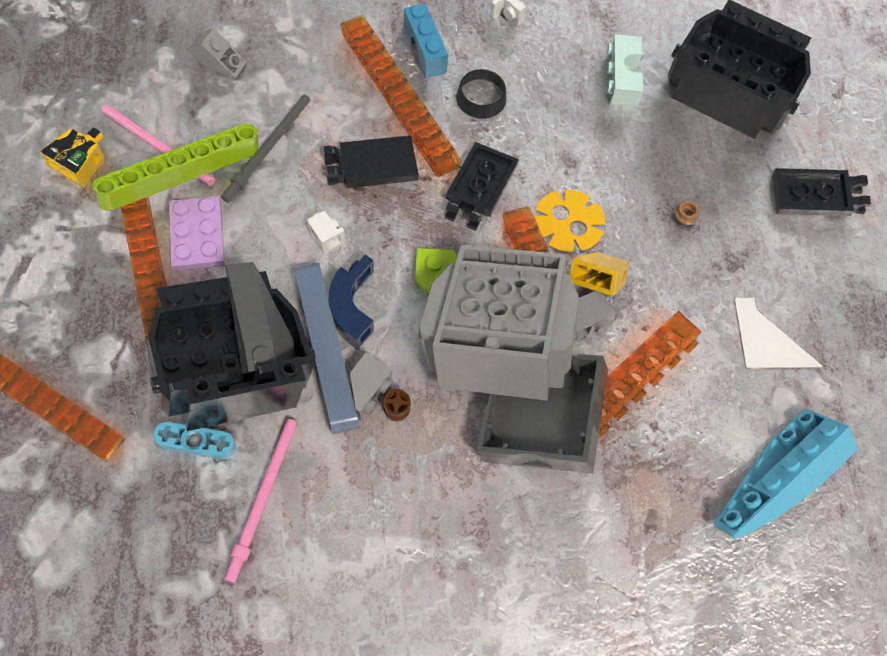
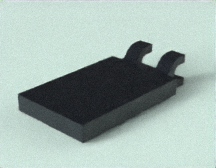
(372, 162)
(480, 183)
(819, 192)

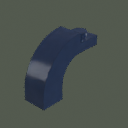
(348, 319)

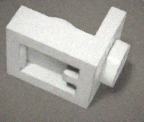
(512, 10)

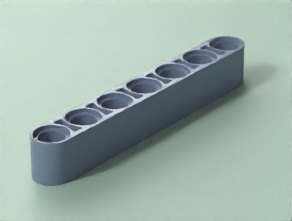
(327, 349)

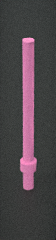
(146, 136)
(241, 551)

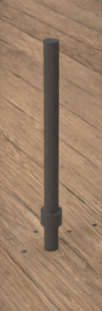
(240, 180)

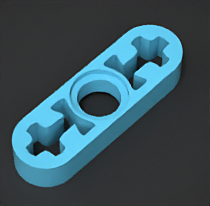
(173, 444)

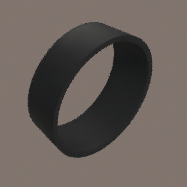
(477, 110)

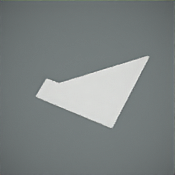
(765, 343)

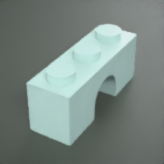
(624, 85)

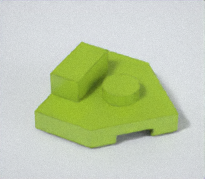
(430, 265)

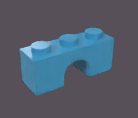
(422, 31)

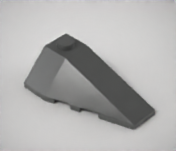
(258, 324)

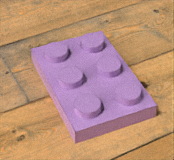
(196, 233)

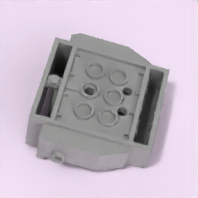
(501, 322)

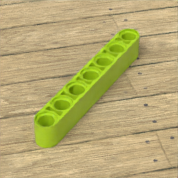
(175, 167)

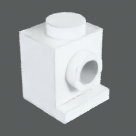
(325, 232)

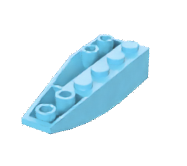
(787, 472)

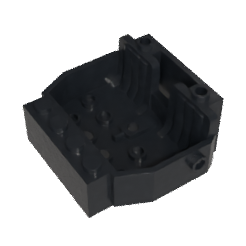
(741, 69)
(191, 365)

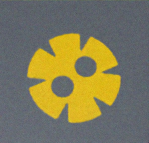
(563, 238)

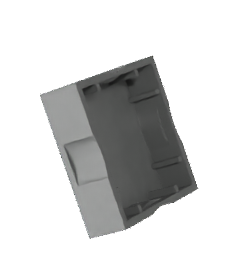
(550, 432)

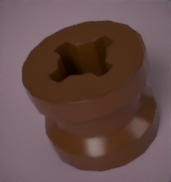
(397, 399)

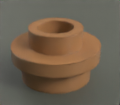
(689, 208)

